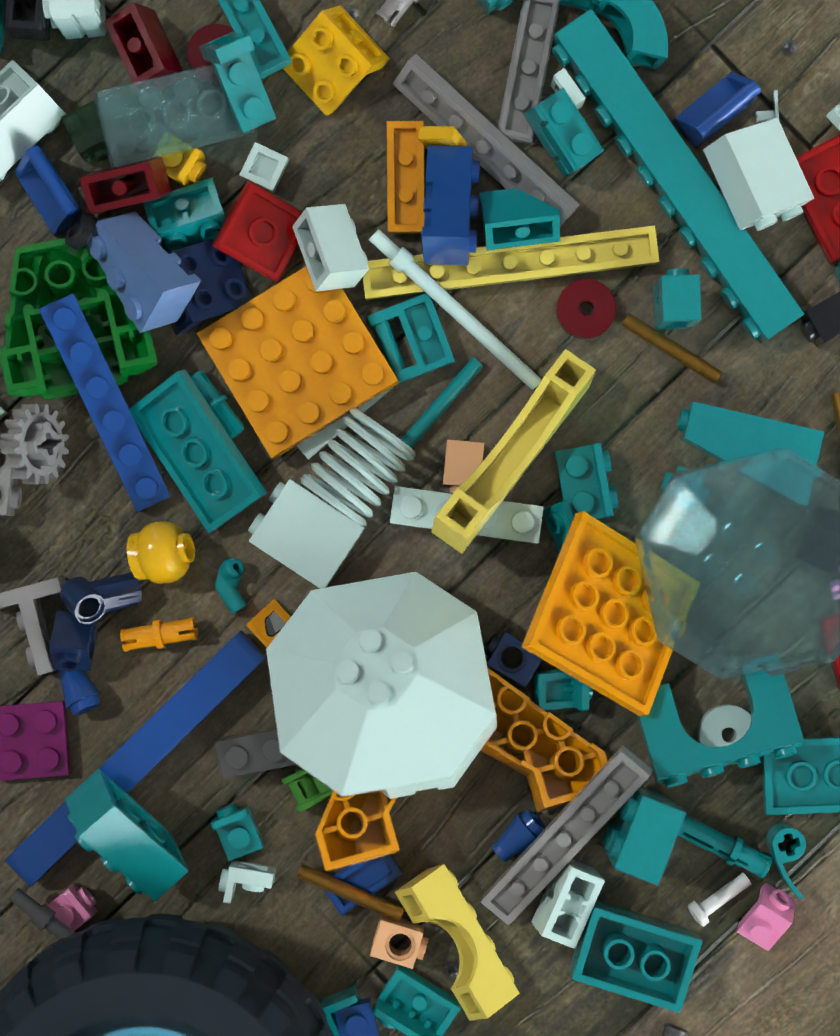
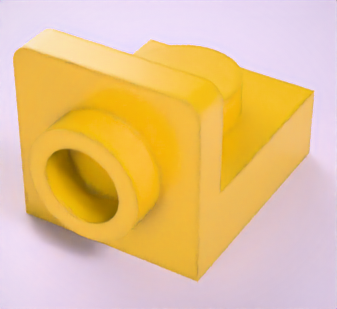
(185, 166)

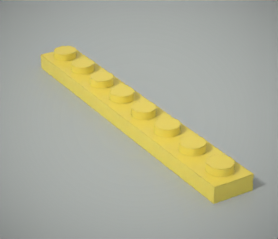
(488, 267)

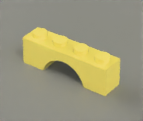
(482, 979)

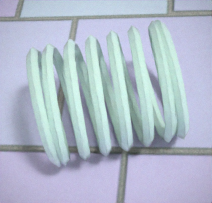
(380, 439)

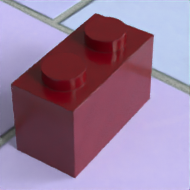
(142, 43)
(125, 185)

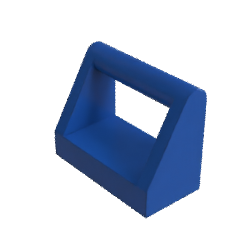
(716, 108)
(47, 190)

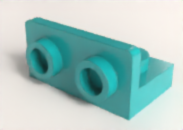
(186, 215)
(585, 480)

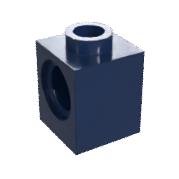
(72, 643)
(520, 673)

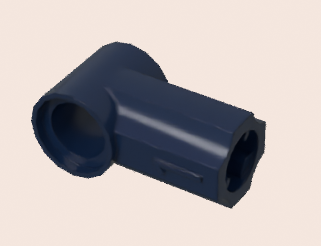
(92, 599)

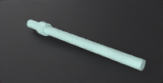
(402, 261)

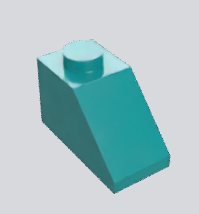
(517, 219)

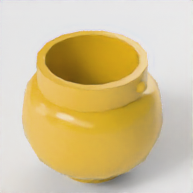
(160, 552)

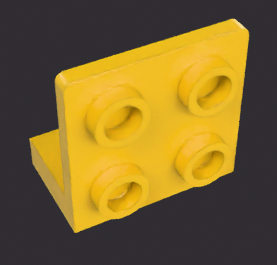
(333, 58)

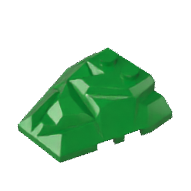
(29, 353)

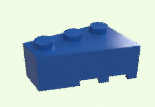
(449, 205)

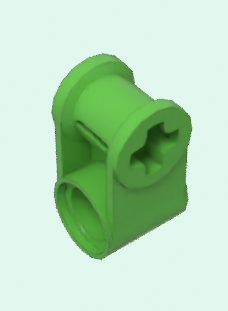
(306, 789)

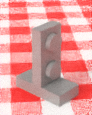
(32, 620)

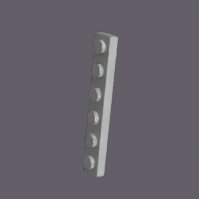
(490, 146)
(566, 835)

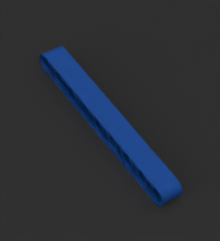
(144, 749)

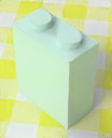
(759, 175)
(305, 533)

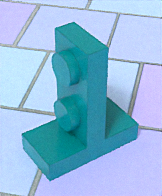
(239, 79)

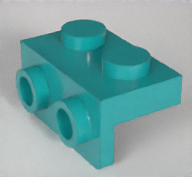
(414, 1005)

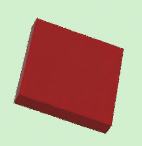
(259, 232)

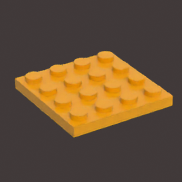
(296, 360)
(599, 617)

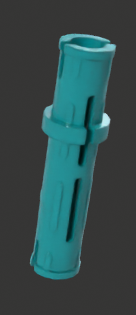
(730, 849)

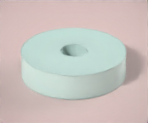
(718, 719)

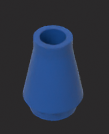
(78, 692)
(518, 835)

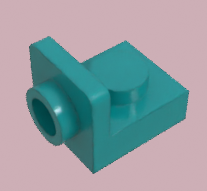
(237, 831)

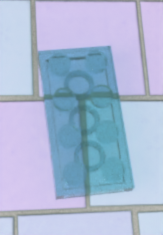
(164, 115)

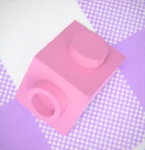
(768, 917)

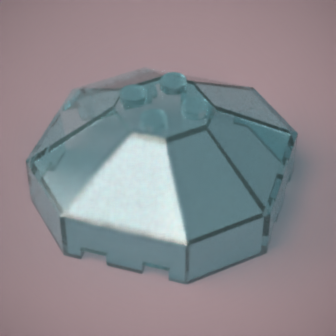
(746, 564)

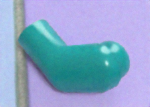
(228, 582)

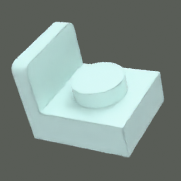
(251, 875)

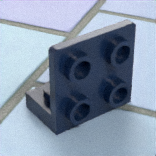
(221, 285)

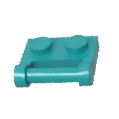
(423, 335)

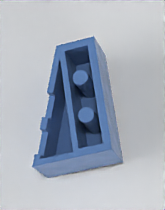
(141, 271)

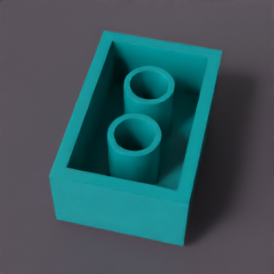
(643, 834)
(125, 836)
(636, 956)

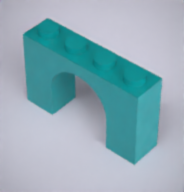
(677, 755)

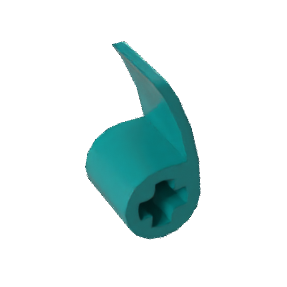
(780, 855)

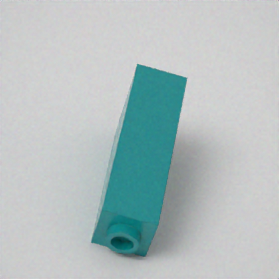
(733, 434)

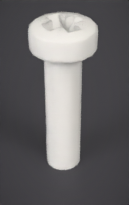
(701, 911)

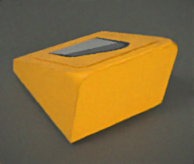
(268, 622)

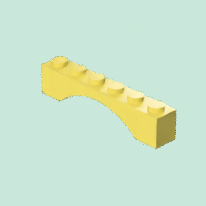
(502, 468)

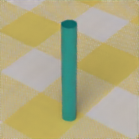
(442, 402)

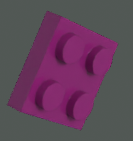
(34, 740)

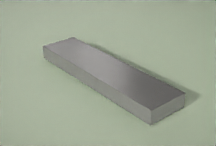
(528, 67)

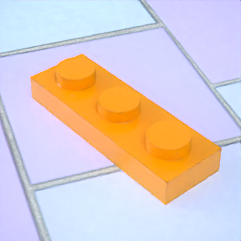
(405, 177)

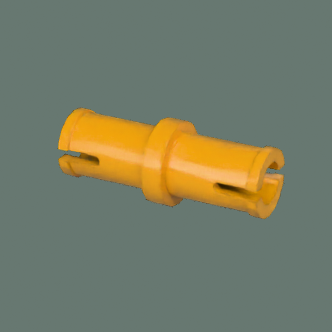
(159, 634)

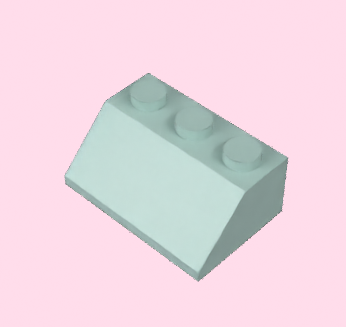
(24, 115)

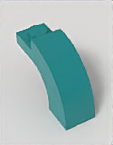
(638, 24)

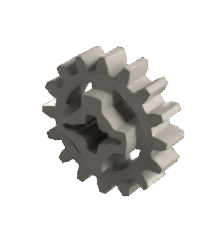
(34, 444)

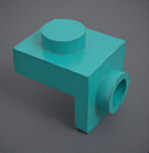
(559, 690)

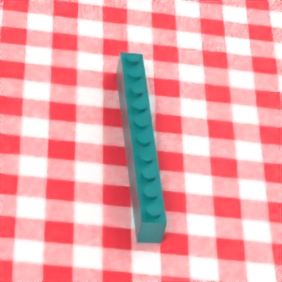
(676, 177)

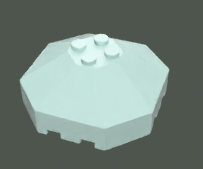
(382, 686)

